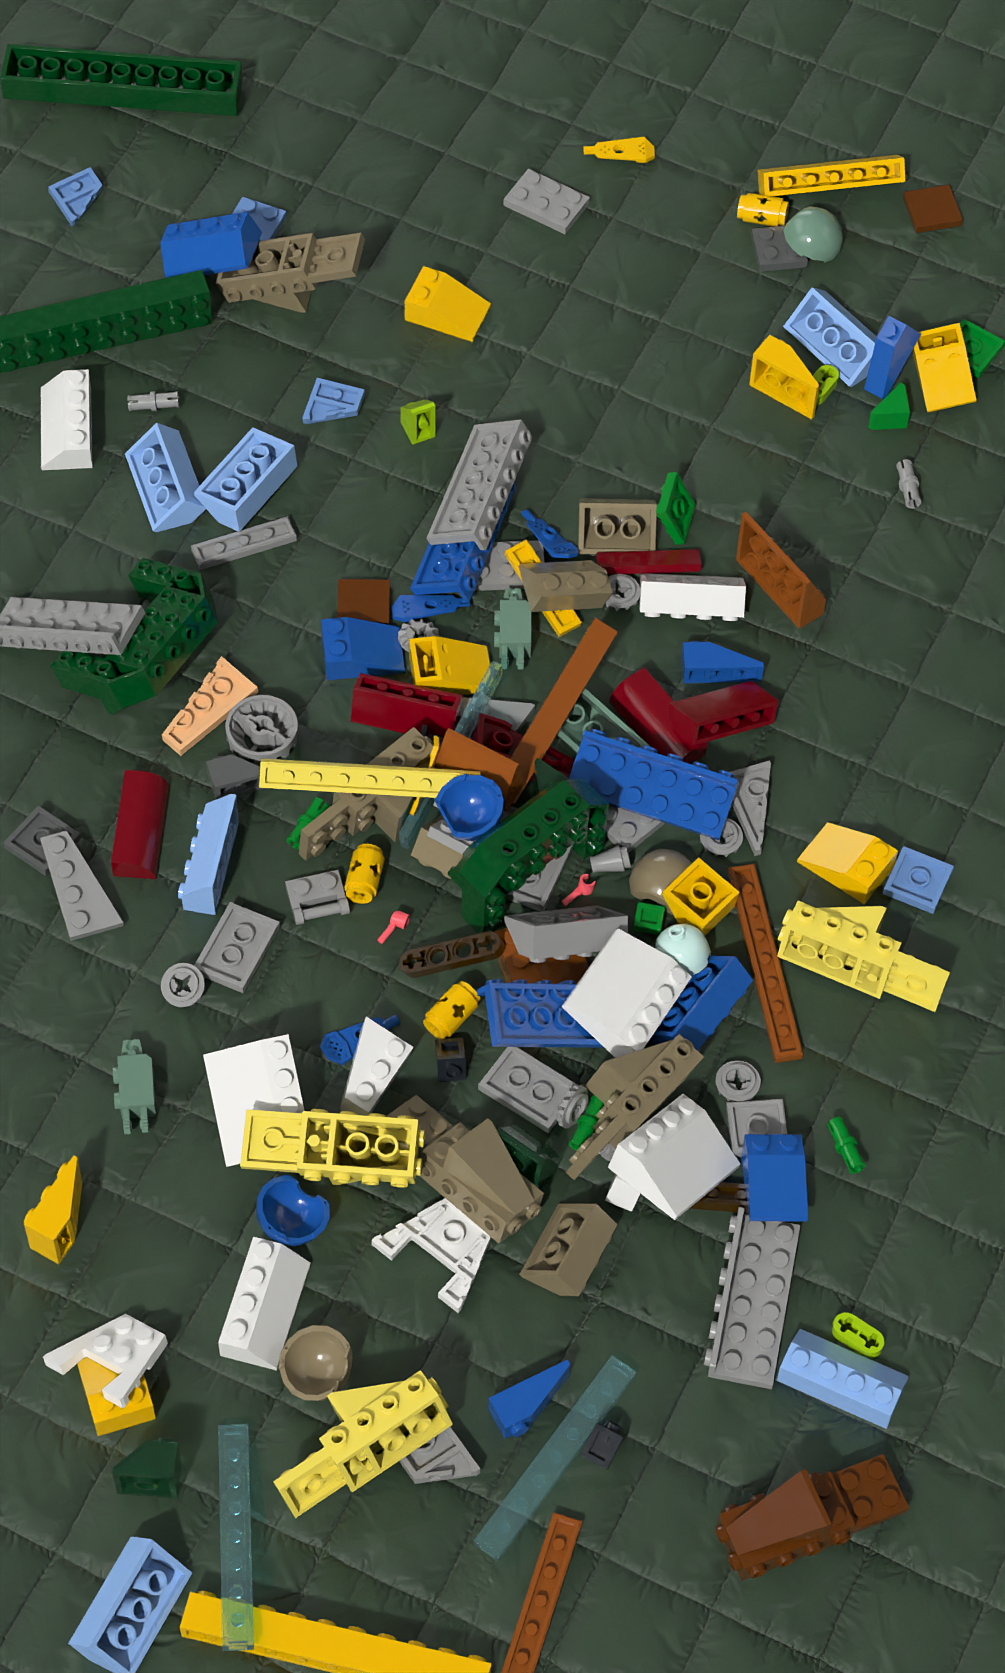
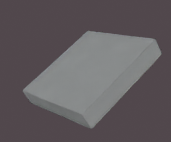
(754, 1118)

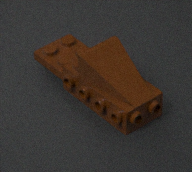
(808, 1516)

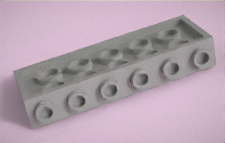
(481, 484)
(68, 625)
(752, 1301)

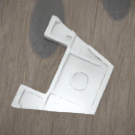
(448, 1238)
(119, 1345)

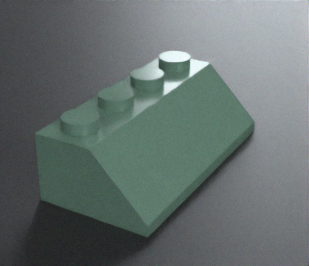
(591, 714)

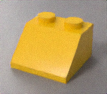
(700, 897)

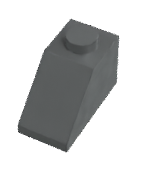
(232, 776)

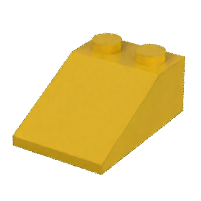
(445, 305)
(784, 377)
(849, 860)
(105, 1414)

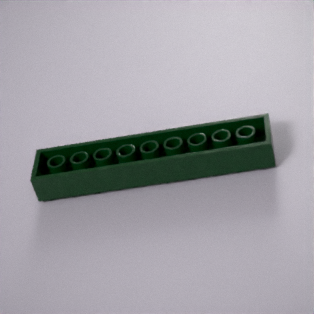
(121, 80)
(104, 320)

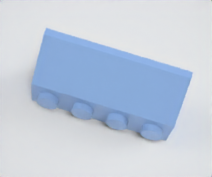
(833, 335)
(164, 478)
(246, 478)
(210, 856)
(842, 1378)
(130, 1606)

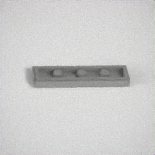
(243, 543)

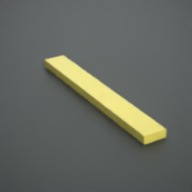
(355, 778)

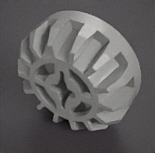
(262, 720)

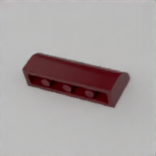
(403, 706)
(646, 711)
(722, 713)
(140, 825)

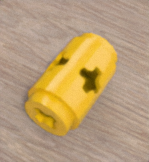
(774, 209)
(364, 873)
(451, 1010)

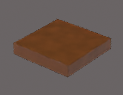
(932, 208)
(364, 599)

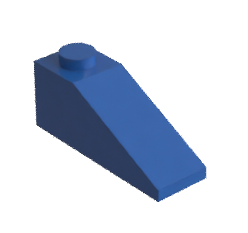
(889, 355)
(713, 664)
(521, 1404)

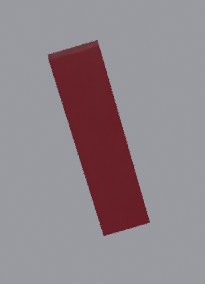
(649, 561)

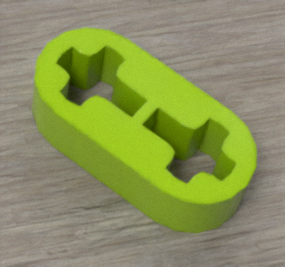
(829, 384)
(858, 1335)

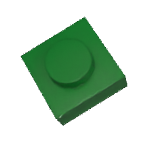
(649, 918)

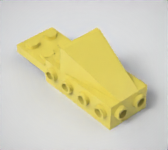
(852, 940)
(334, 1146)
(370, 1422)

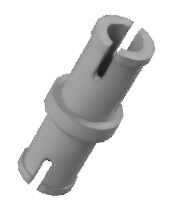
(153, 401)
(908, 483)

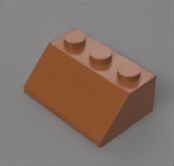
(465, 754)

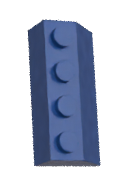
(210, 245)
(704, 1002)

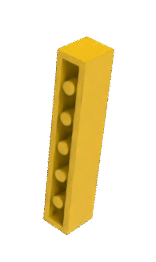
(831, 175)

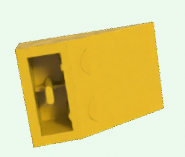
(943, 368)
(448, 664)
(54, 1221)

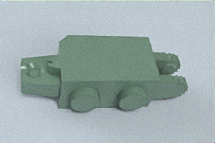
(514, 628)
(136, 1086)

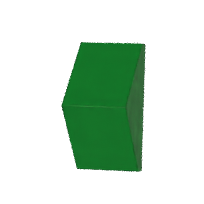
(892, 411)

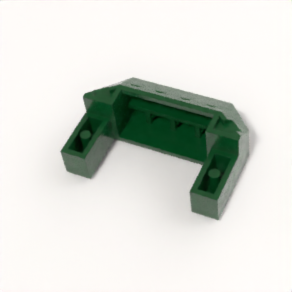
(162, 642)
(524, 844)

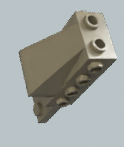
(290, 267)
(358, 811)
(632, 1091)
(474, 1171)

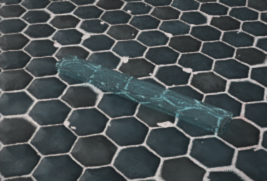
(465, 727)
(554, 1458)
(235, 1538)

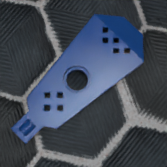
(549, 538)
(415, 606)
(348, 1041)

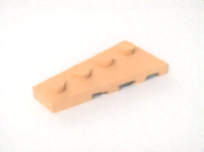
(208, 706)

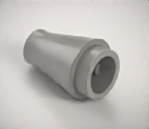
(612, 860)

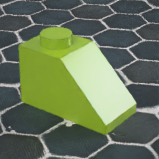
(419, 420)

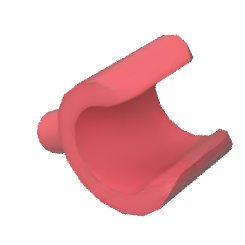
(584, 889)
(398, 919)

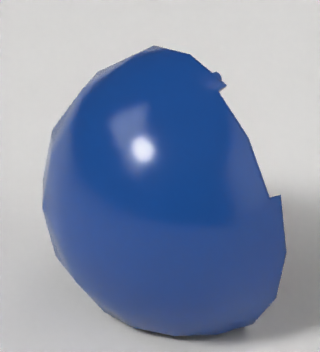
(470, 806)
(289, 1213)

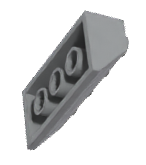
(564, 931)

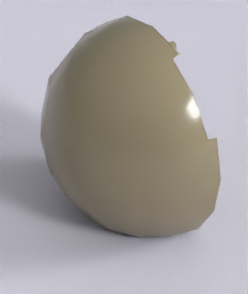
(655, 873)
(315, 1362)

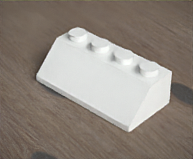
(66, 421)
(692, 596)
(264, 1304)

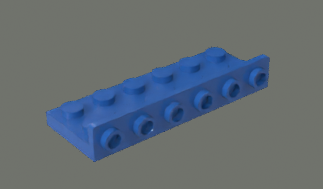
(454, 565)
(655, 783)
(532, 1015)

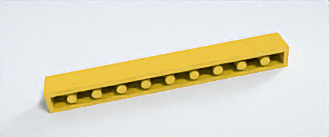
(323, 1643)

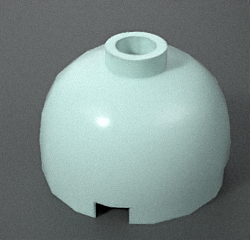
(686, 946)

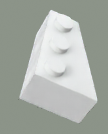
(374, 1067)

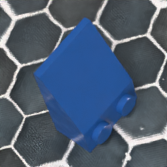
(360, 647)
(775, 1177)

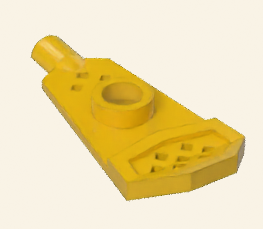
(634, 149)
(433, 756)

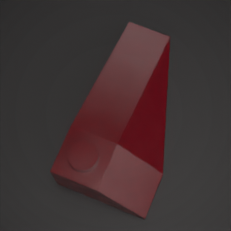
(499, 737)

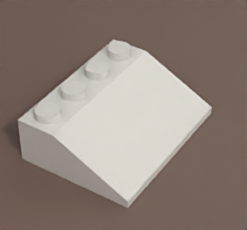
(626, 993)
(251, 1078)
(675, 1157)

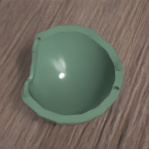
(814, 234)

